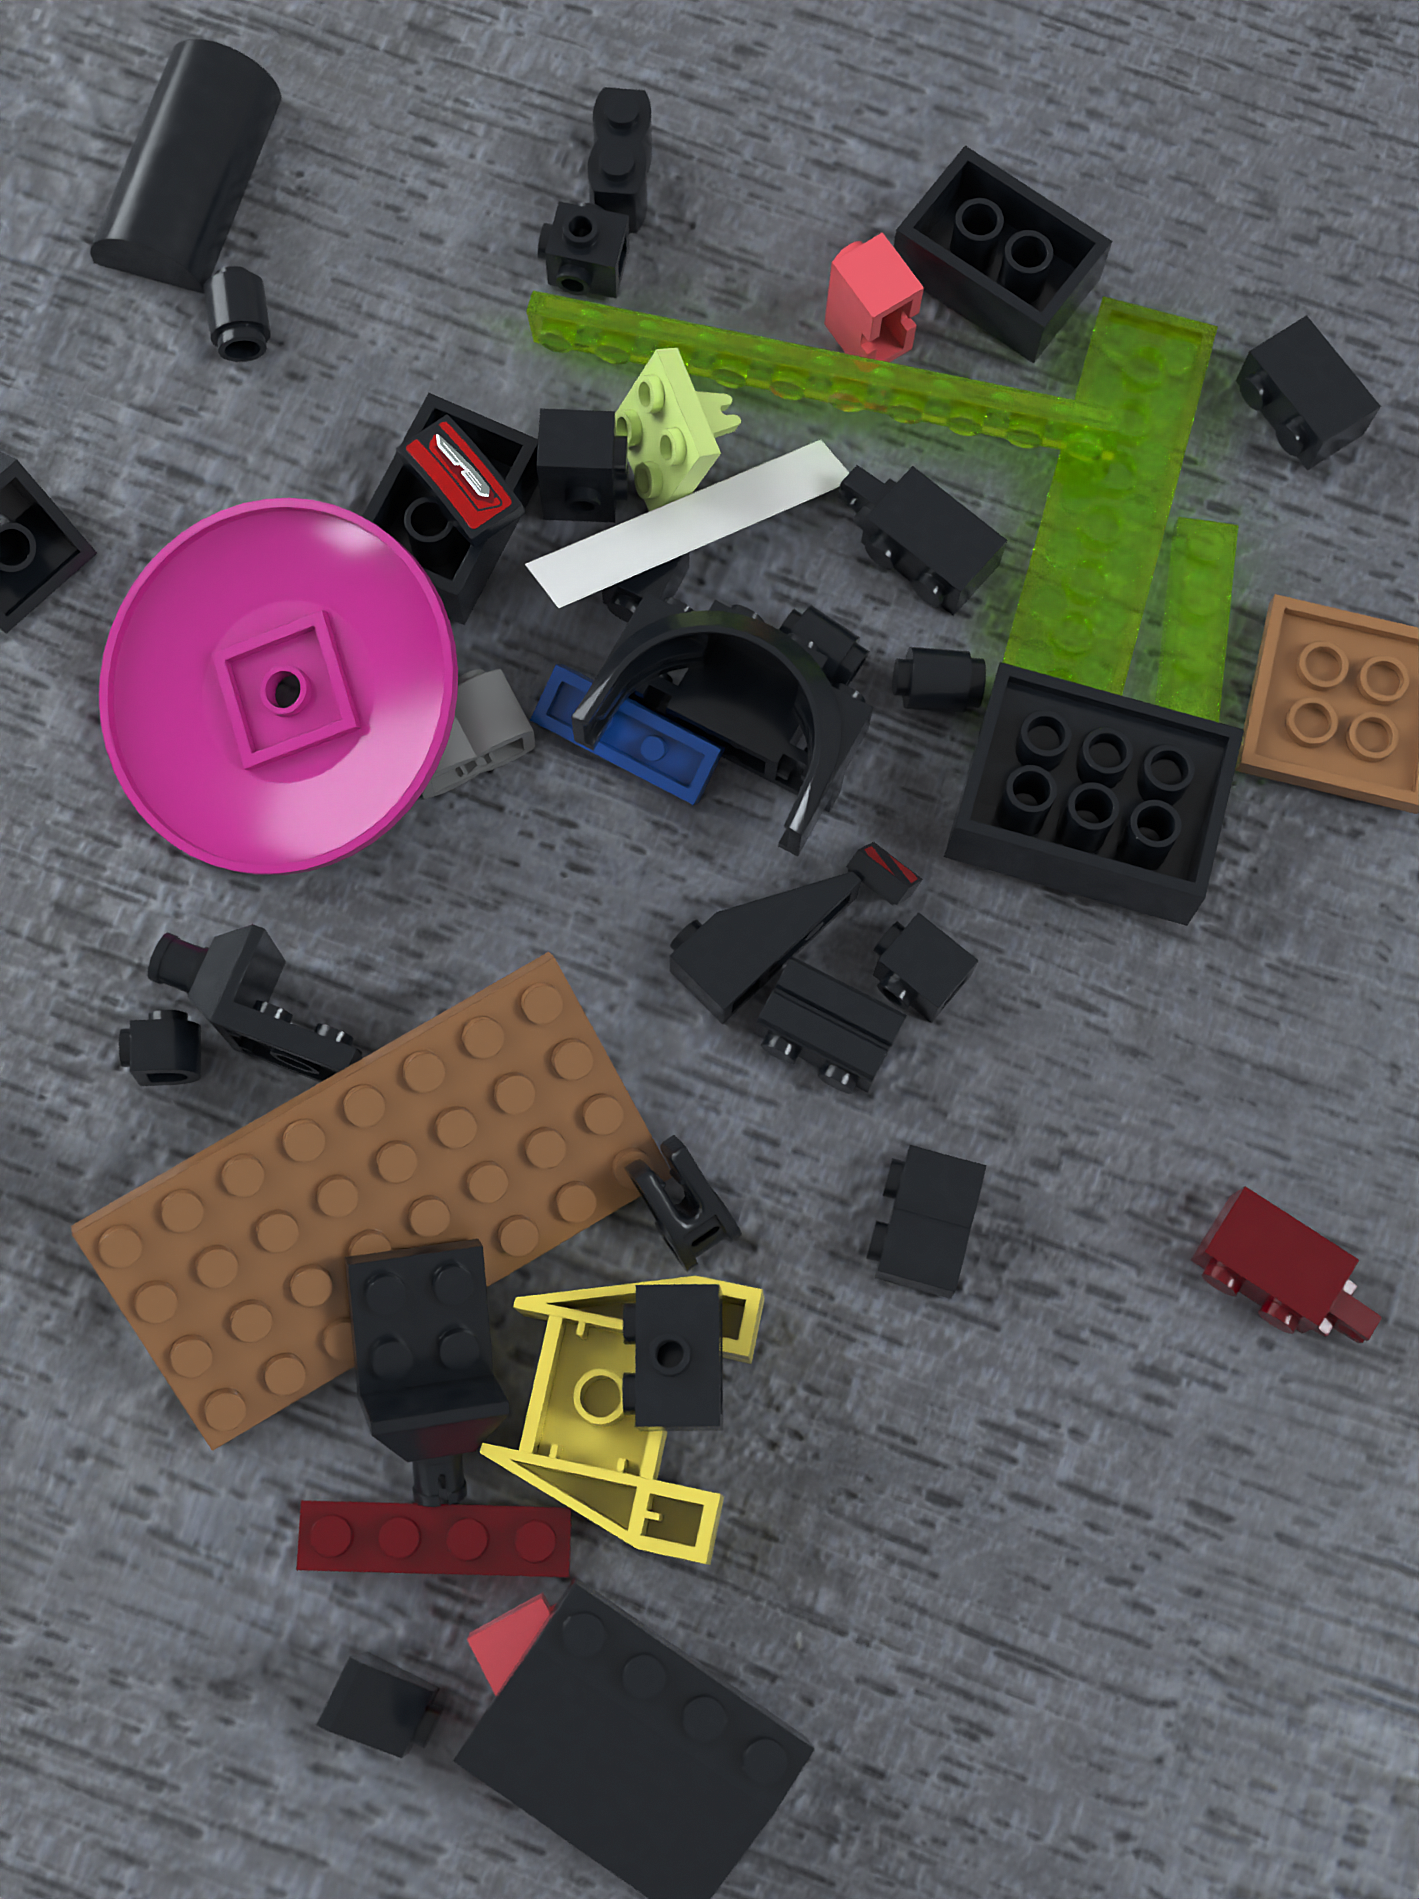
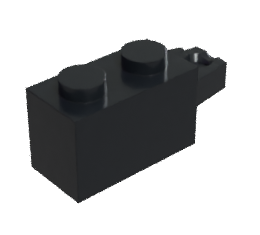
(923, 535)

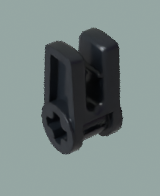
(698, 1219)

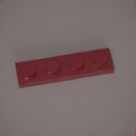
(434, 1539)

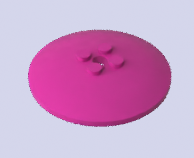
(198, 671)

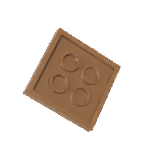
(1335, 704)

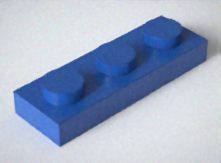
(635, 738)

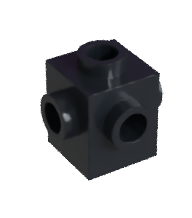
(585, 249)

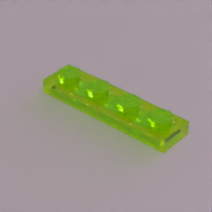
(1196, 617)

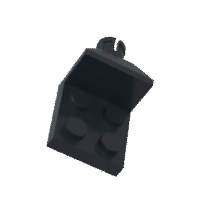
(233, 989)
(425, 1358)

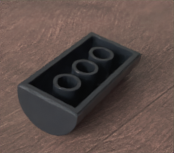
(188, 166)

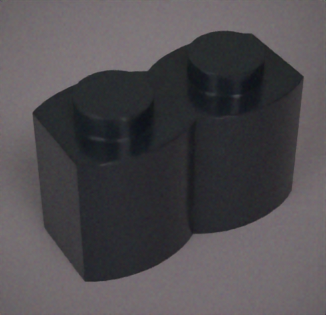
(621, 153)
(928, 1221)

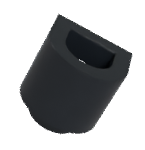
(162, 1049)

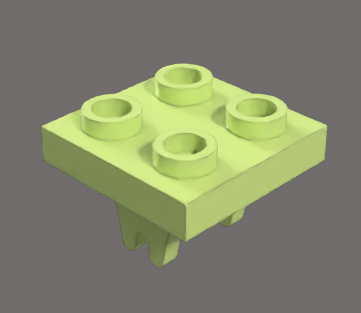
(671, 429)

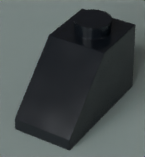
(381, 1706)

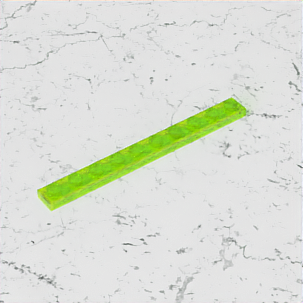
(829, 376)

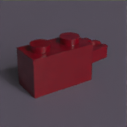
(1284, 1269)

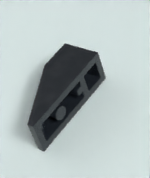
(752, 942)

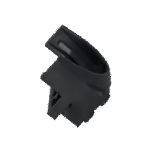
(741, 690)

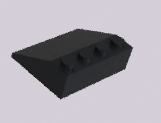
(1095, 794)
(634, 1750)

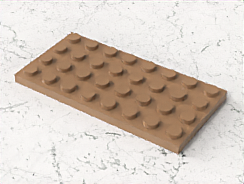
(461, 1130)

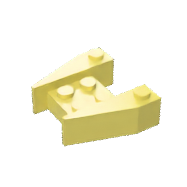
(584, 1445)

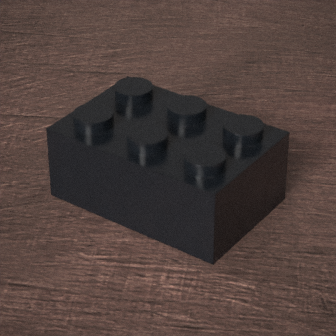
(1001, 253)
(415, 519)

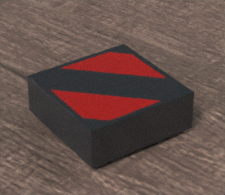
(884, 873)

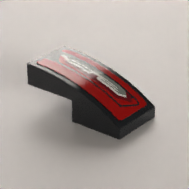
(461, 480)

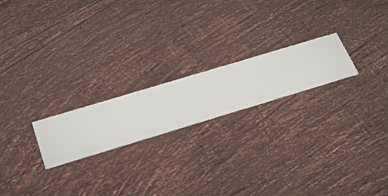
(687, 523)

